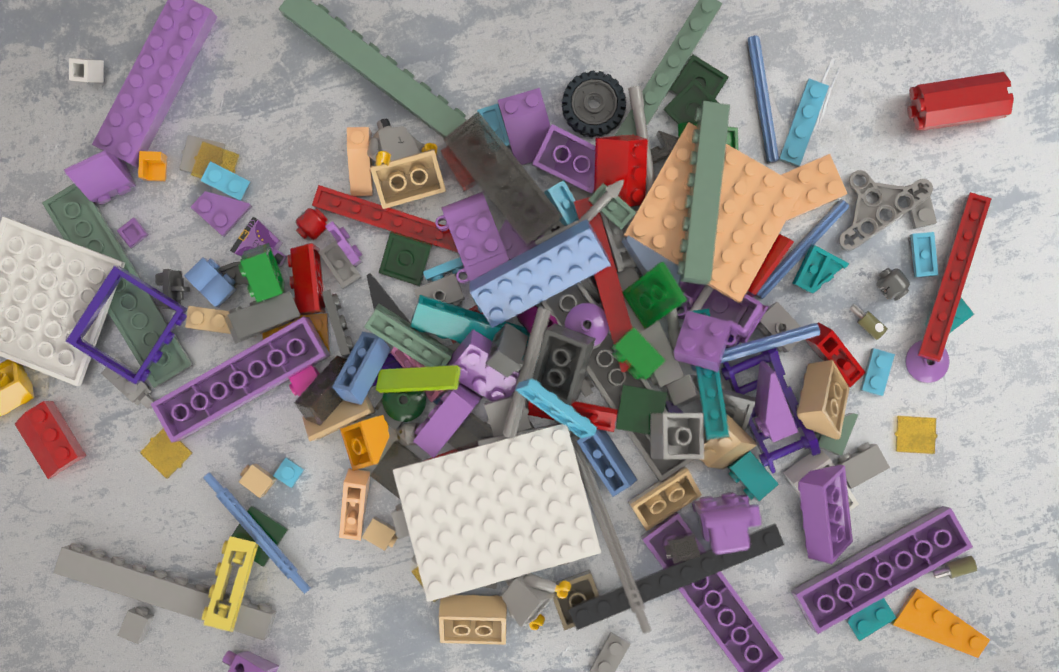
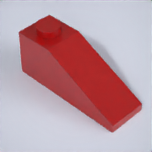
(830, 347)

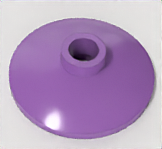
(591, 313)
(921, 370)

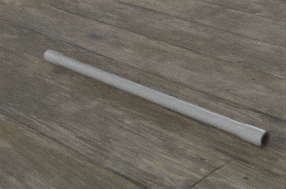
(637, 105)

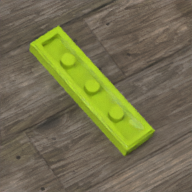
(418, 379)

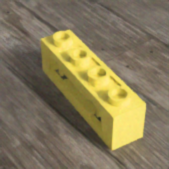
(223, 571)

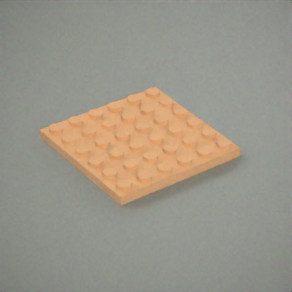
(749, 216)

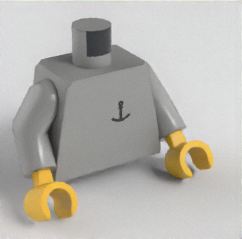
(394, 144)
(529, 596)

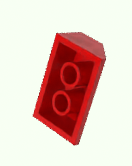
(622, 159)
(774, 256)
(307, 279)
(49, 438)

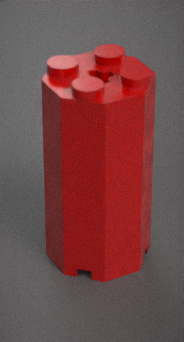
(960, 101)

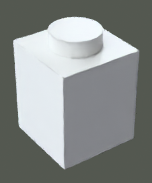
(86, 70)

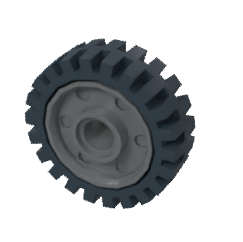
(593, 87)

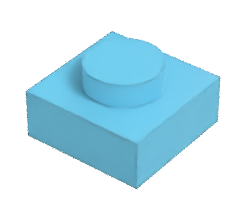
(288, 472)

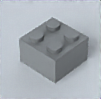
(677, 436)

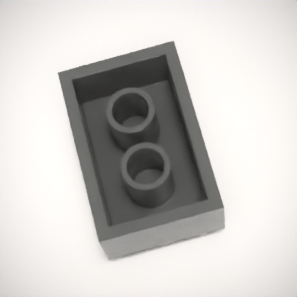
(563, 362)

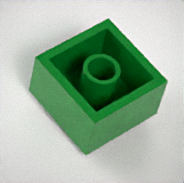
(262, 273)
(637, 354)

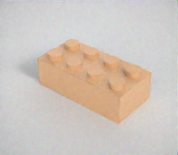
(820, 185)

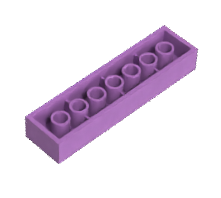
(155, 79)
(240, 379)
(881, 569)
(718, 607)

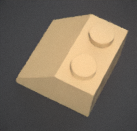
(724, 451)

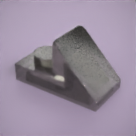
(667, 142)

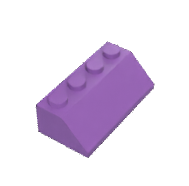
(826, 513)

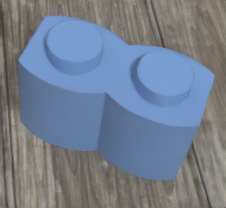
(211, 281)

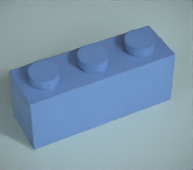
(361, 368)
(607, 462)

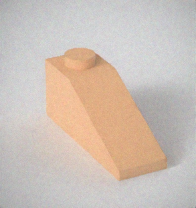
(359, 162)
(354, 504)

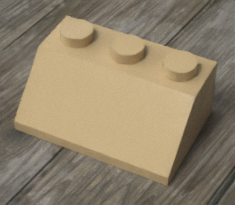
(408, 179)
(823, 399)
(342, 416)
(665, 498)
(472, 619)

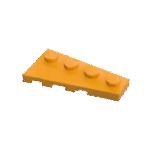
(933, 621)

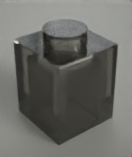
(682, 548)

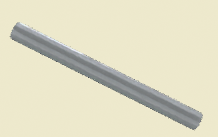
(527, 370)

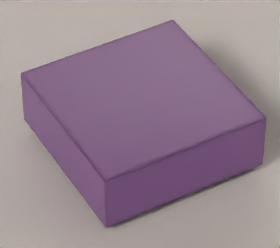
(132, 232)

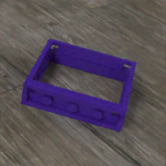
(96, 305)

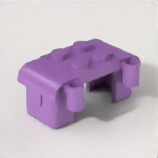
(473, 236)
(742, 315)
(727, 521)

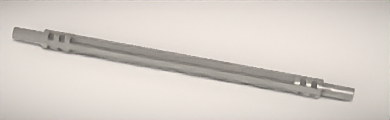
(610, 536)

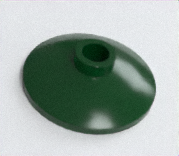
(404, 412)

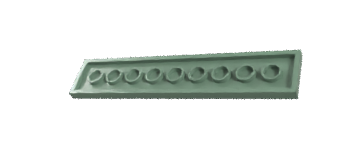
(131, 307)

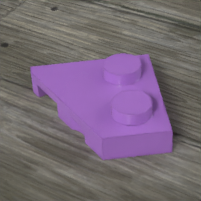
(220, 211)
(341, 237)

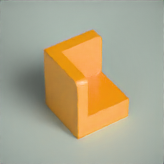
(152, 166)

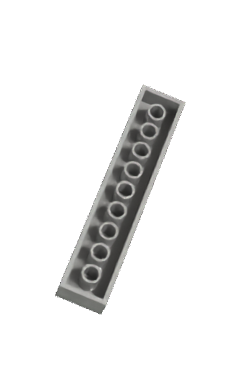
(607, 376)

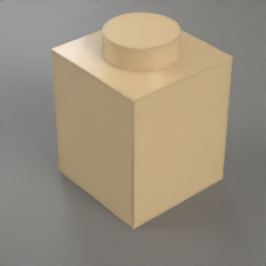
(257, 480)
(380, 534)

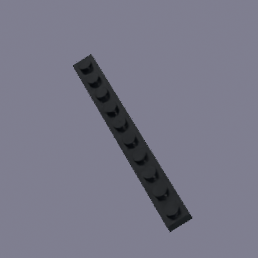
(673, 578)

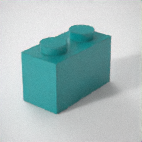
(752, 476)

